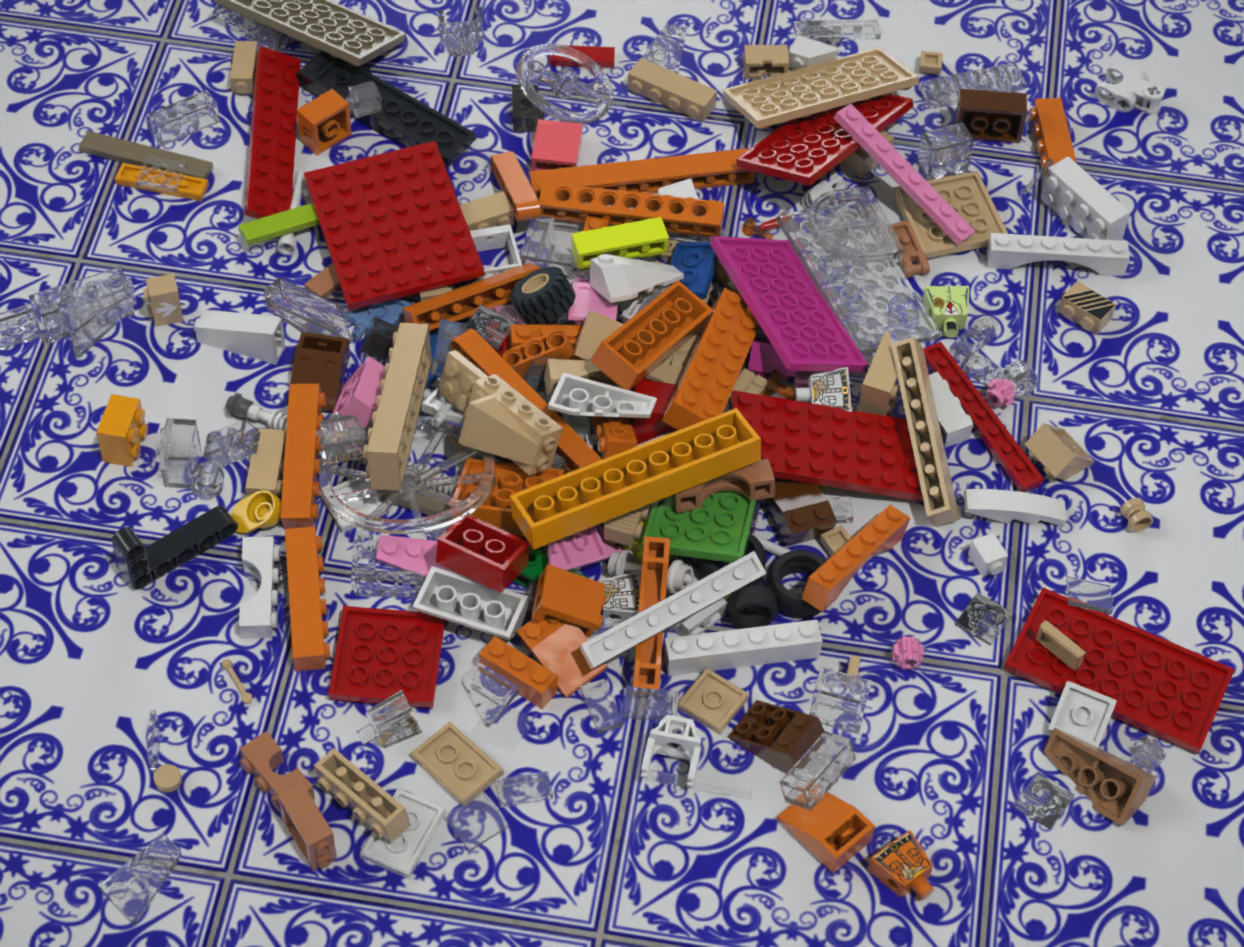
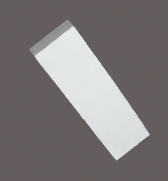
(1010, 505)

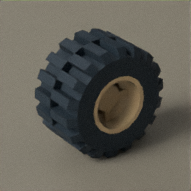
(542, 296)

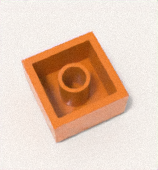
(324, 122)

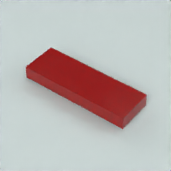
(601, 55)

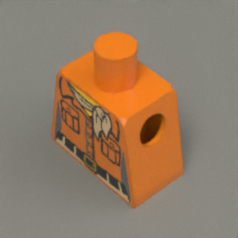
(903, 867)

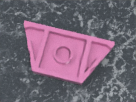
(581, 549)

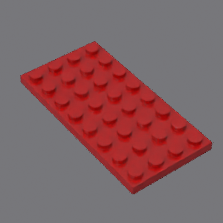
(816, 144)
(833, 445)
(1152, 679)

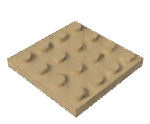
(970, 200)

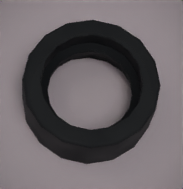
(749, 597)

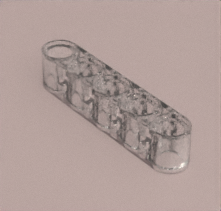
(946, 89)

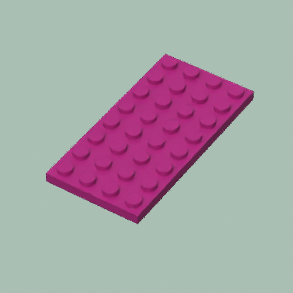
(788, 305)

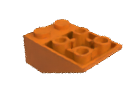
(830, 830)

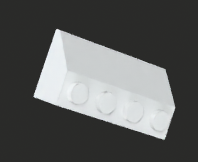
(471, 603)

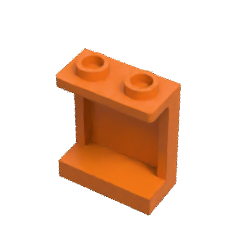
(569, 598)

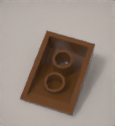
(800, 511)

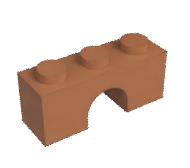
(261, 759)

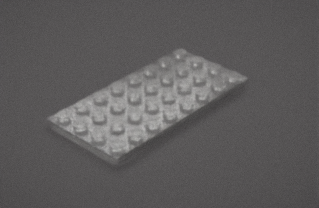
(862, 295)

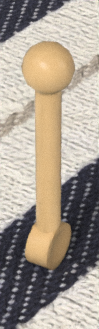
(246, 697)

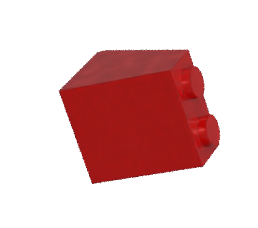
(653, 427)

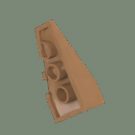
(1108, 781)

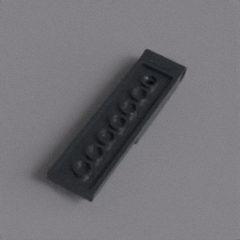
(400, 112)

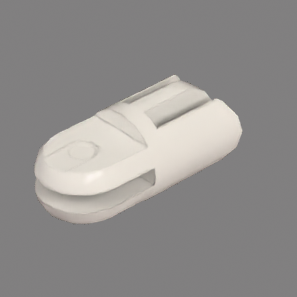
(819, 189)

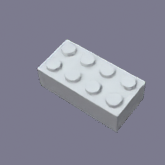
(1084, 202)

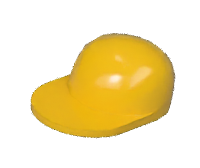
(257, 511)

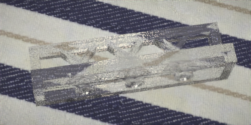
(252, 30)

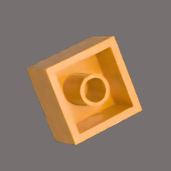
(121, 430)

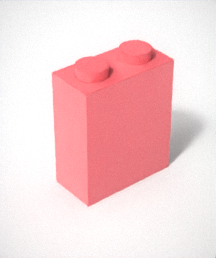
(556, 145)

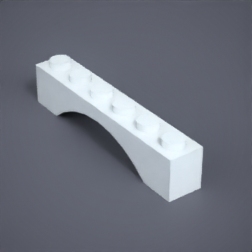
(1013, 250)

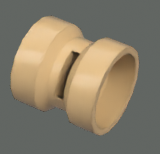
(1137, 516)

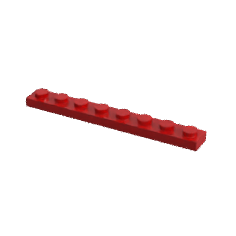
(984, 419)

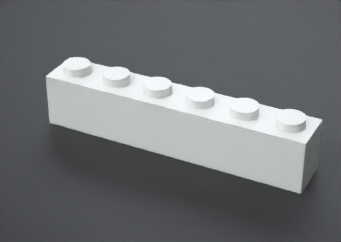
(742, 647)

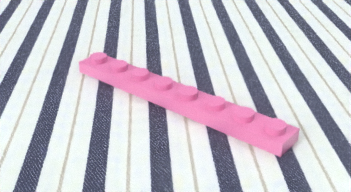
(904, 174)

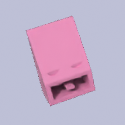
(589, 299)

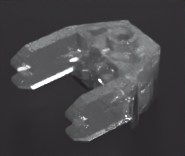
(463, 43)

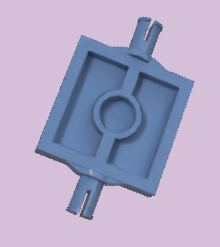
(389, 311)

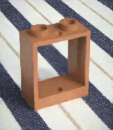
(307, 827)

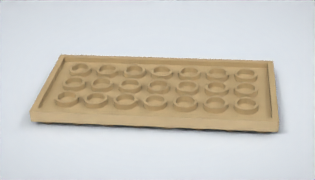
(820, 87)

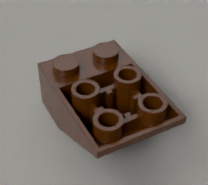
(323, 362)
(776, 734)

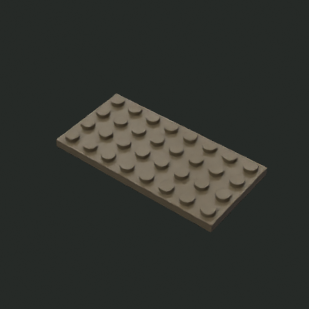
(323, 26)

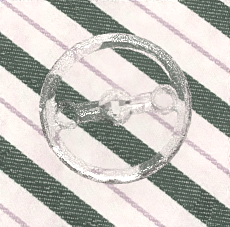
(564, 83)

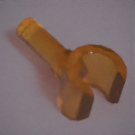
(750, 229)

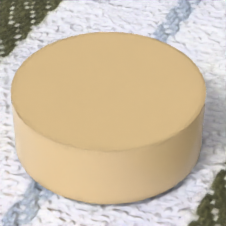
(167, 778)

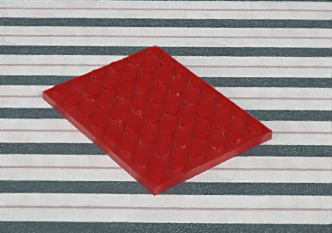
(393, 225)

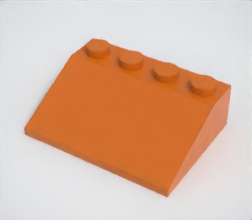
(508, 481)

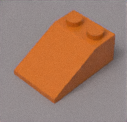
(556, 647)

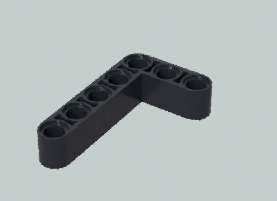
(146, 564)

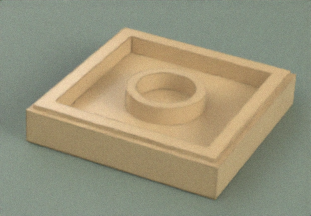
(713, 701)

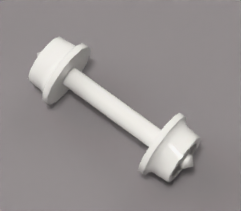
(678, 575)

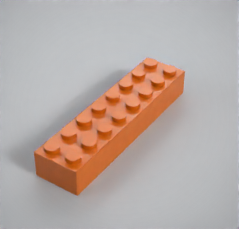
(713, 363)

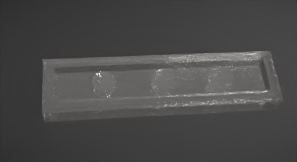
(838, 29)

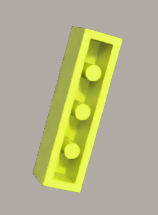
(624, 240)

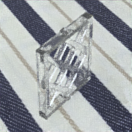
(160, 186)

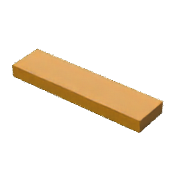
(189, 187)

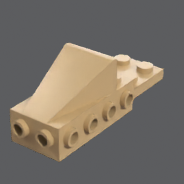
(499, 416)

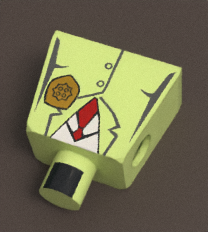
(947, 307)

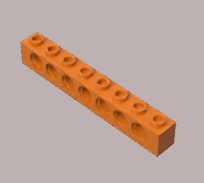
(642, 203)

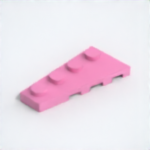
(408, 554)

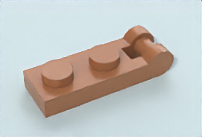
(912, 248)

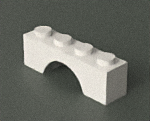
(257, 613)

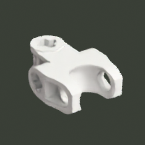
(1130, 90)

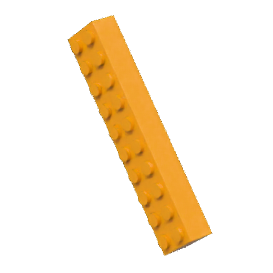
(635, 478)

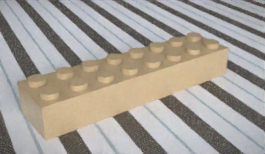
(398, 407)

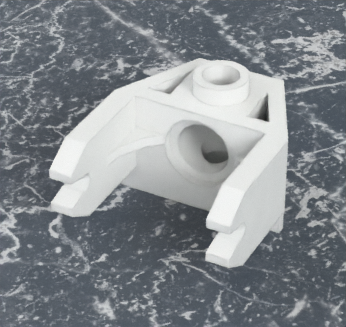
(663, 739)

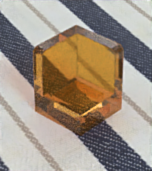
(774, 385)

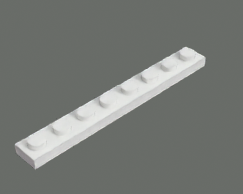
(672, 610)

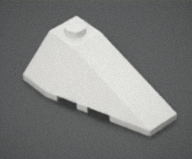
(624, 277)

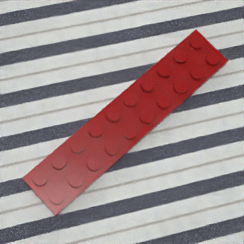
(272, 134)

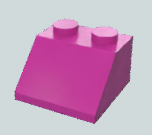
(765, 359)

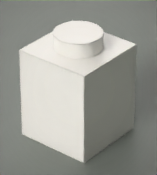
(988, 555)

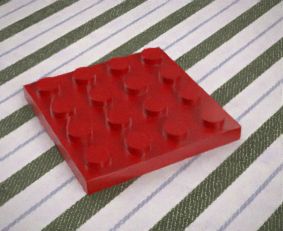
(386, 654)

